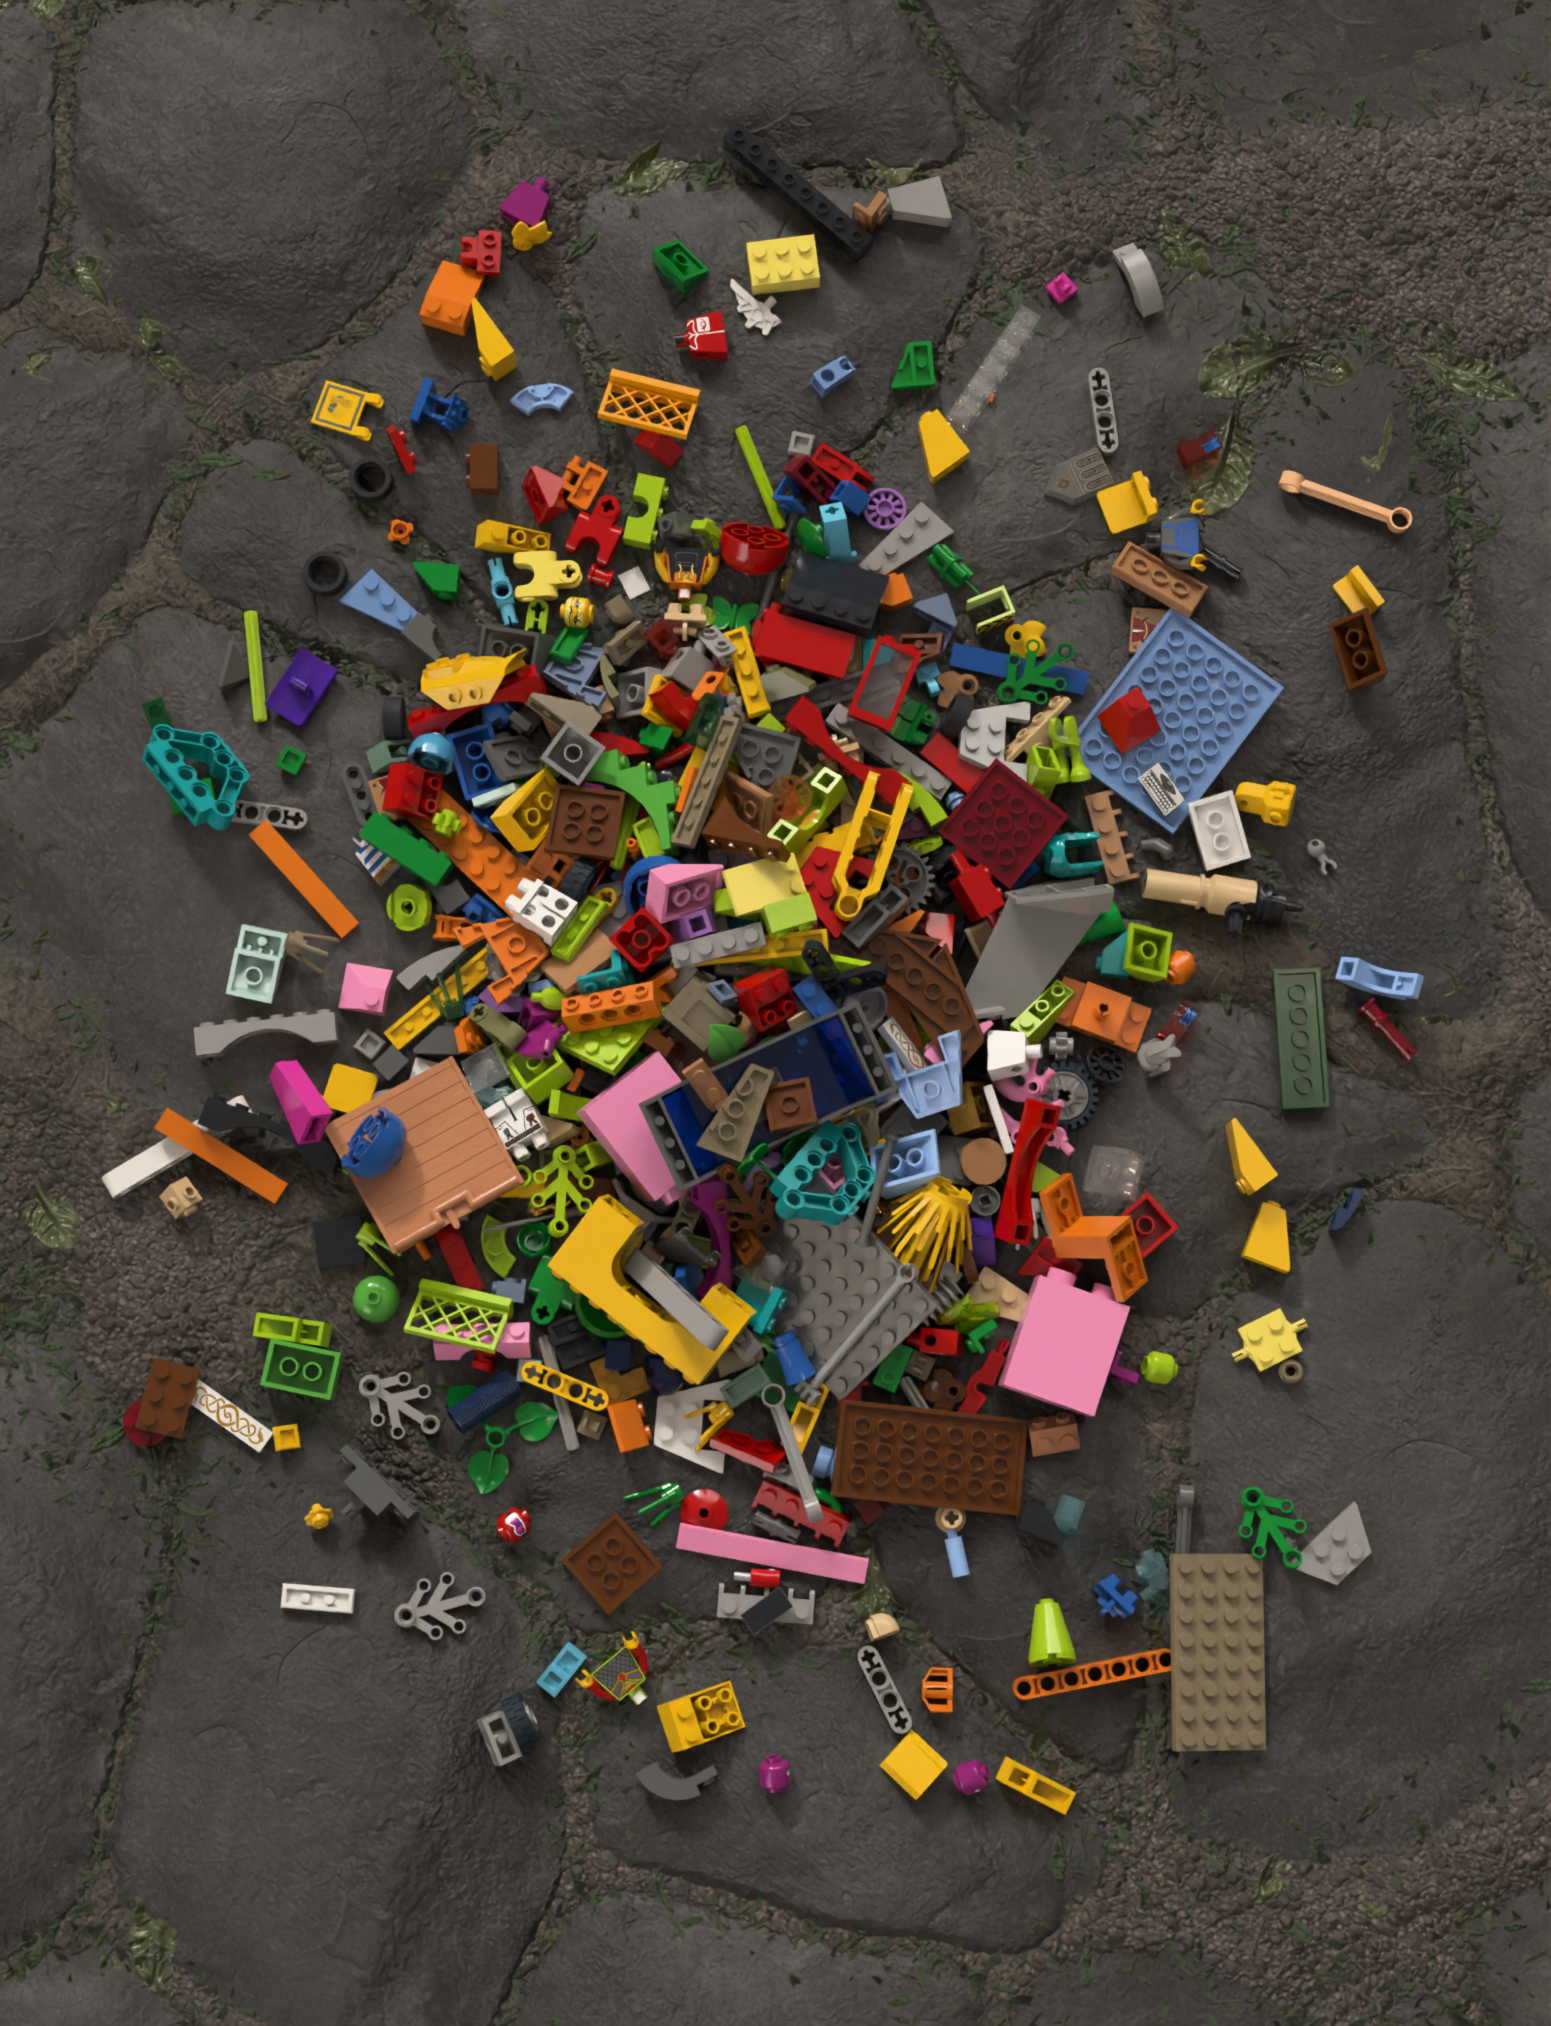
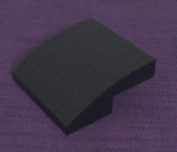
(574, 1343)

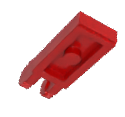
(839, 466)

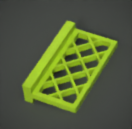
(469, 1300)

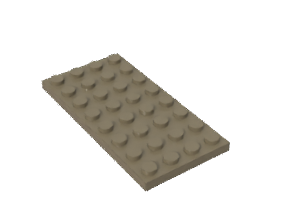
(1217, 1652)

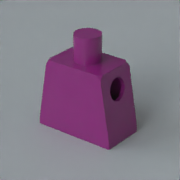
(527, 203)

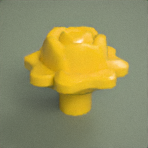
(318, 1516)

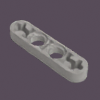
(1103, 411)
(264, 811)
(882, 1690)

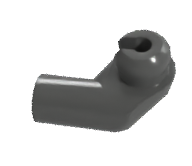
(1159, 845)

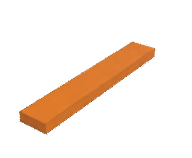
(304, 879)
(221, 1155)

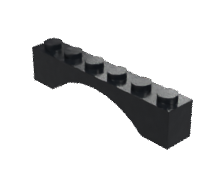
(221, 1117)

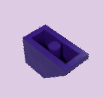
(983, 1241)

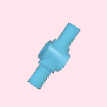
(498, 582)

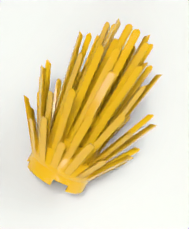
(934, 1220)

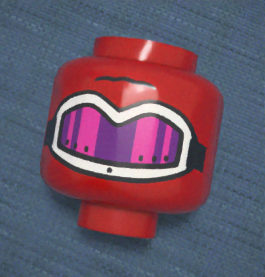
(513, 1525)

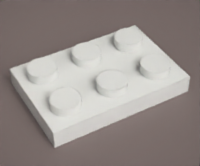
(1218, 830)

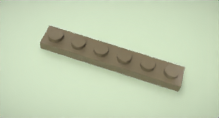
(707, 782)

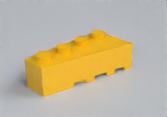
(836, 841)

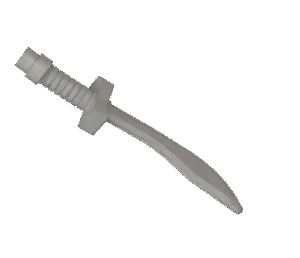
(569, 1212)

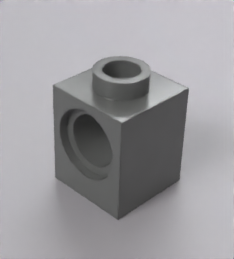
(676, 527)
(390, 1064)

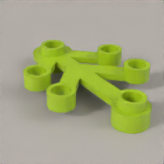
(561, 1187)

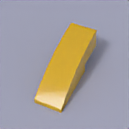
(805, 1416)
(1035, 1785)

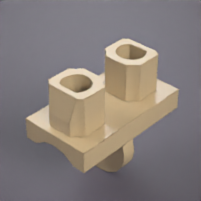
(684, 622)
(852, 750)

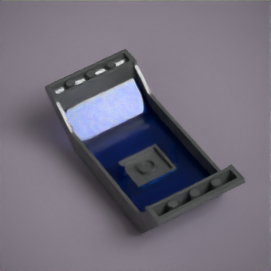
(831, 1050)

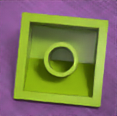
(788, 915)
(1147, 952)
(541, 1075)

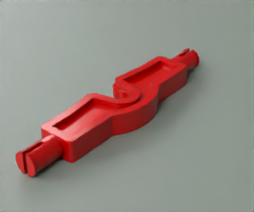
(987, 1376)

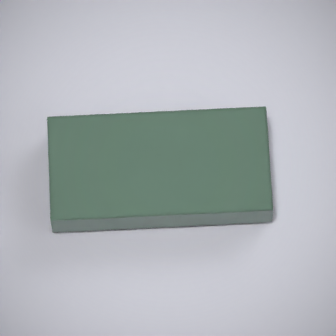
(745, 1386)

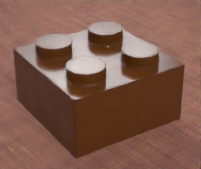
(665, 1045)

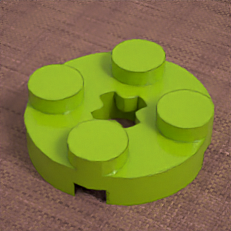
(421, 907)

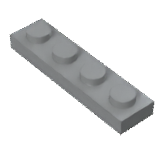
(718, 945)

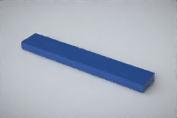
(996, 664)

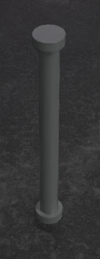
(876, 1191)

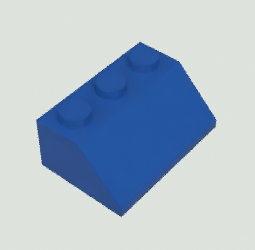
(472, 763)

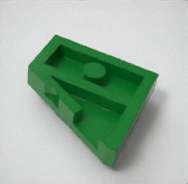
(915, 368)

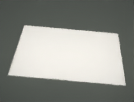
(634, 582)

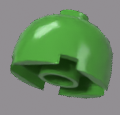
(376, 1299)

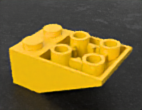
(700, 1716)

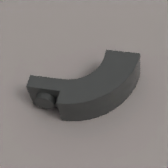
(675, 1788)

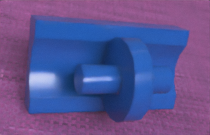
(482, 911)
(1111, 1600)

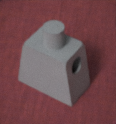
(688, 666)

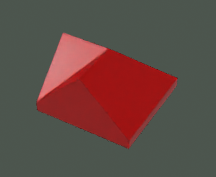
(544, 494)

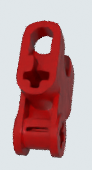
(598, 528)

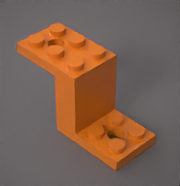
(1093, 1237)

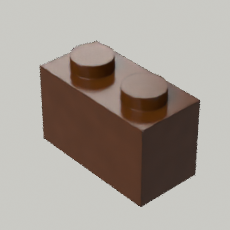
(483, 469)

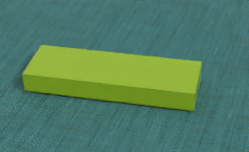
(579, 928)

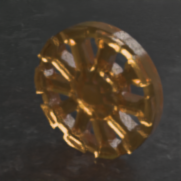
(790, 796)

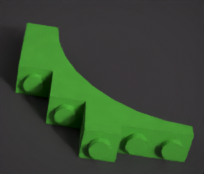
(640, 782)

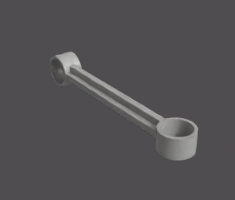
(794, 1455)

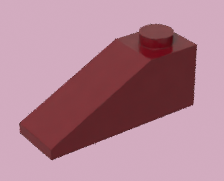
(810, 479)

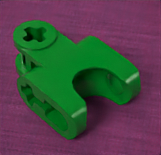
(549, 1292)

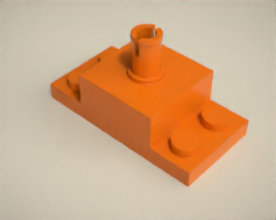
(1104, 1015)

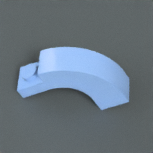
(1377, 980)

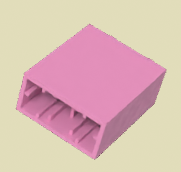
(624, 1133)
(1064, 1343)

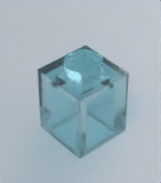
(1068, 1512)

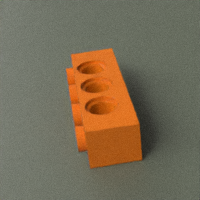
(611, 1007)

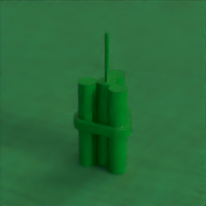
(950, 567)

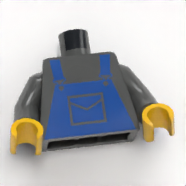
(1179, 538)

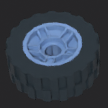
(579, 879)

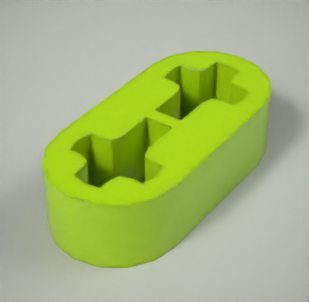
(531, 616)

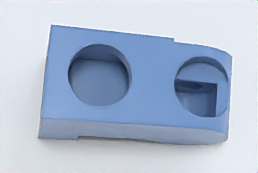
(832, 375)

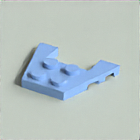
(934, 1086)

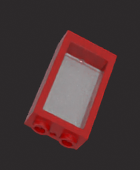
(884, 683)

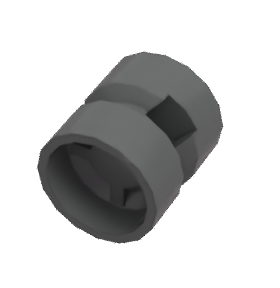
(984, 1201)

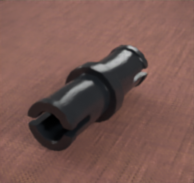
(1220, 563)

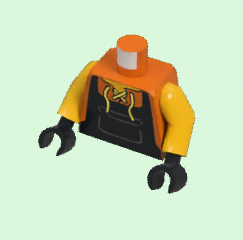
(686, 567)

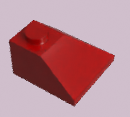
(1129, 721)

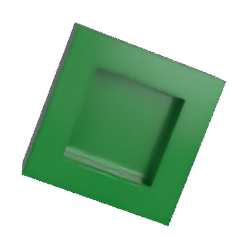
(291, 760)

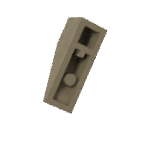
(560, 710)

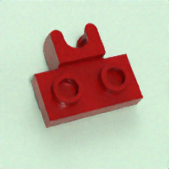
(482, 251)

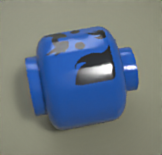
(498, 714)

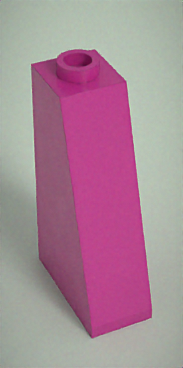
(300, 1101)

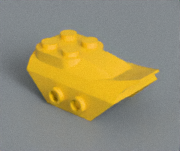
(467, 679)

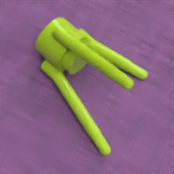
(368, 1235)

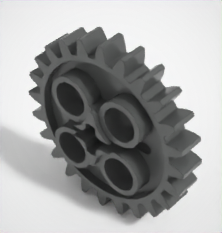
(916, 888)

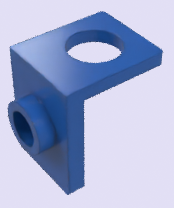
(788, 503)

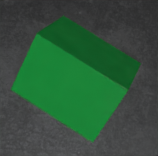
(679, 265)

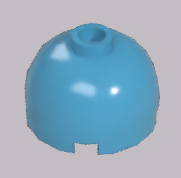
(432, 753)

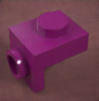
(1123, 1375)

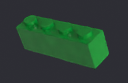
(406, 850)

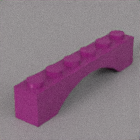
(703, 1197)

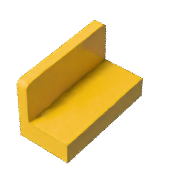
(1358, 592)

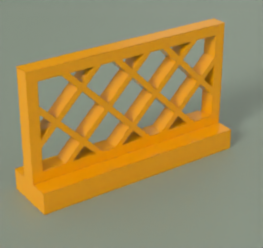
(653, 392)

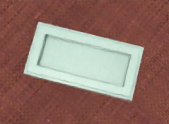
(500, 794)

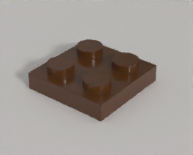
(790, 1105)

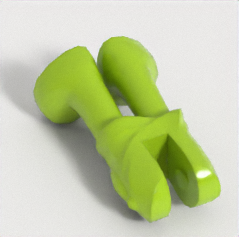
(1070, 739)

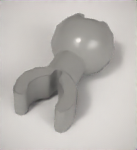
(1318, 852)

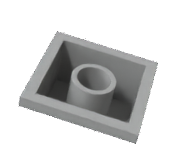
(572, 753)

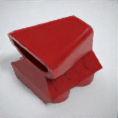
(642, 940)

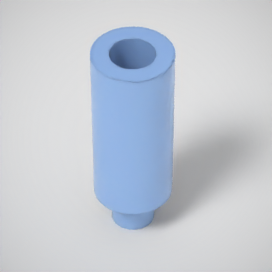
(956, 1554)

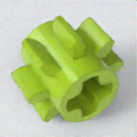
(447, 823)

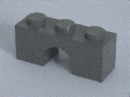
(449, 898)

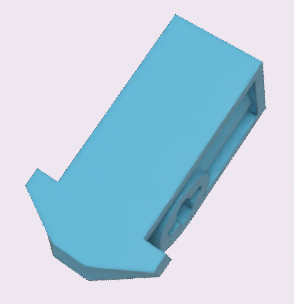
(836, 533)

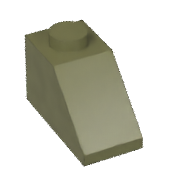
(784, 682)

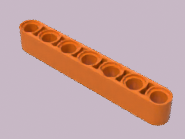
(1082, 1670)

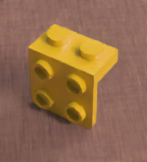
(1128, 504)
(348, 1088)

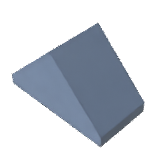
(938, 610)

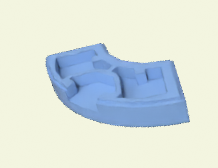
(542, 396)

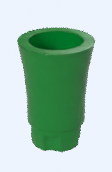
(1106, 924)

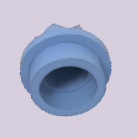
(953, 800)

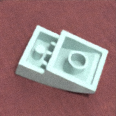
(257, 964)

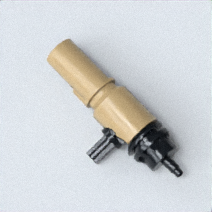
(1220, 895)

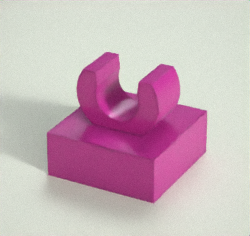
(1061, 288)

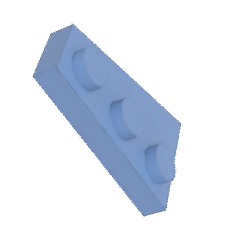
(377, 599)

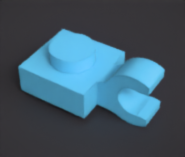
(928, 675)

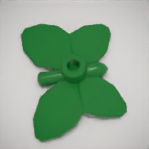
(732, 617)

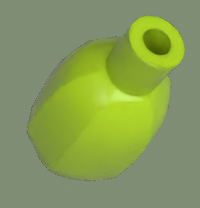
(550, 997)
(954, 1314)

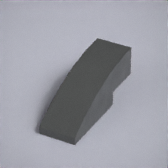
(876, 916)

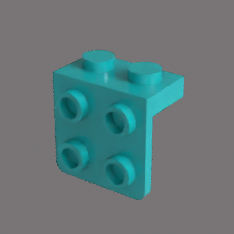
(608, 979)
(766, 1304)

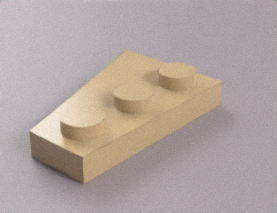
(996, 1288)

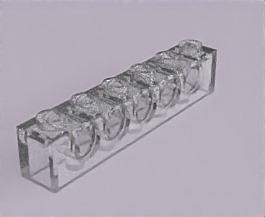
(993, 369)

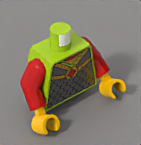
(620, 1674)

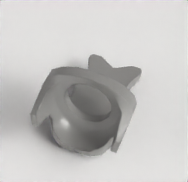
(1156, 1054)

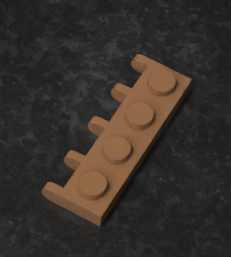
(1109, 844)

